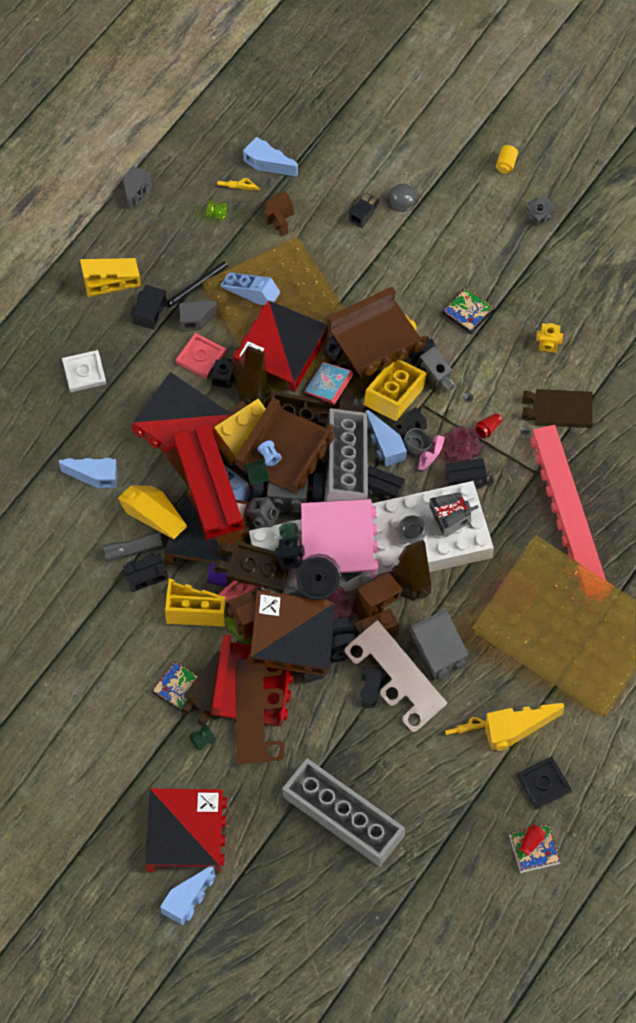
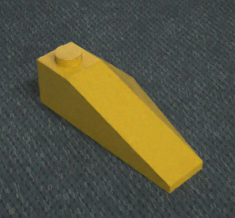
(153, 509)
(509, 727)

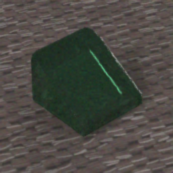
(257, 472)

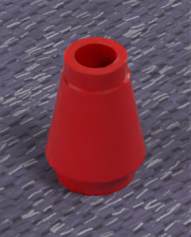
(488, 425)
(532, 839)

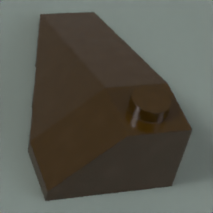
(250, 375)
(307, 408)
(413, 571)

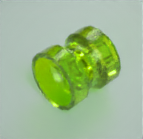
(217, 210)

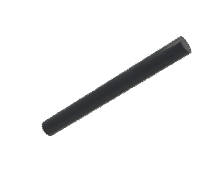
(195, 285)

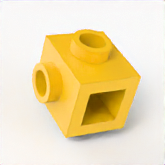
(549, 337)

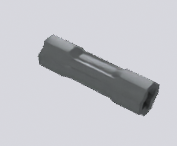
(118, 550)

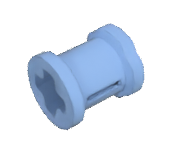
(268, 451)

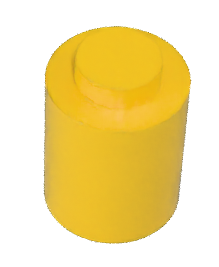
(506, 159)

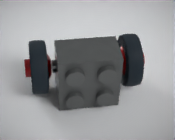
(288, 502)

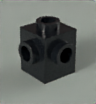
(290, 553)

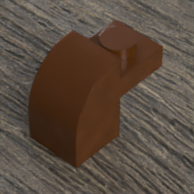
(277, 210)

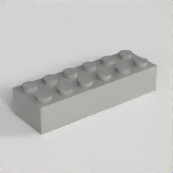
(347, 457)
(343, 812)

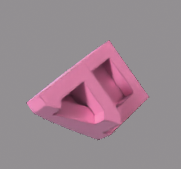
(429, 456)

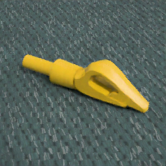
(240, 184)
(467, 727)

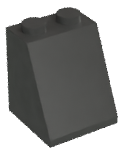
(439, 645)

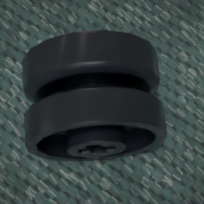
(322, 565)
(342, 636)

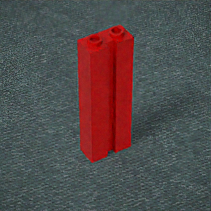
(208, 481)

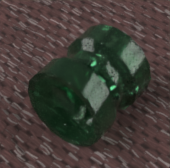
(289, 530)
(202, 737)

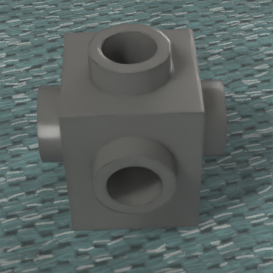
(543, 204)
(262, 512)

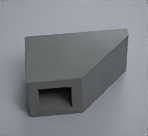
(136, 184)
(196, 314)

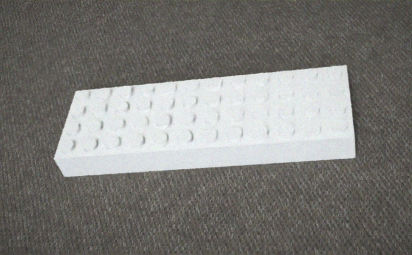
(462, 547)

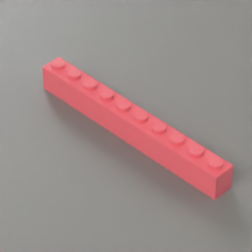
(565, 498)

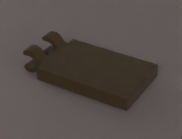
(354, 393)
(558, 408)
(251, 566)
(202, 691)

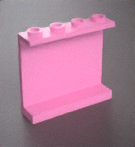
(342, 532)

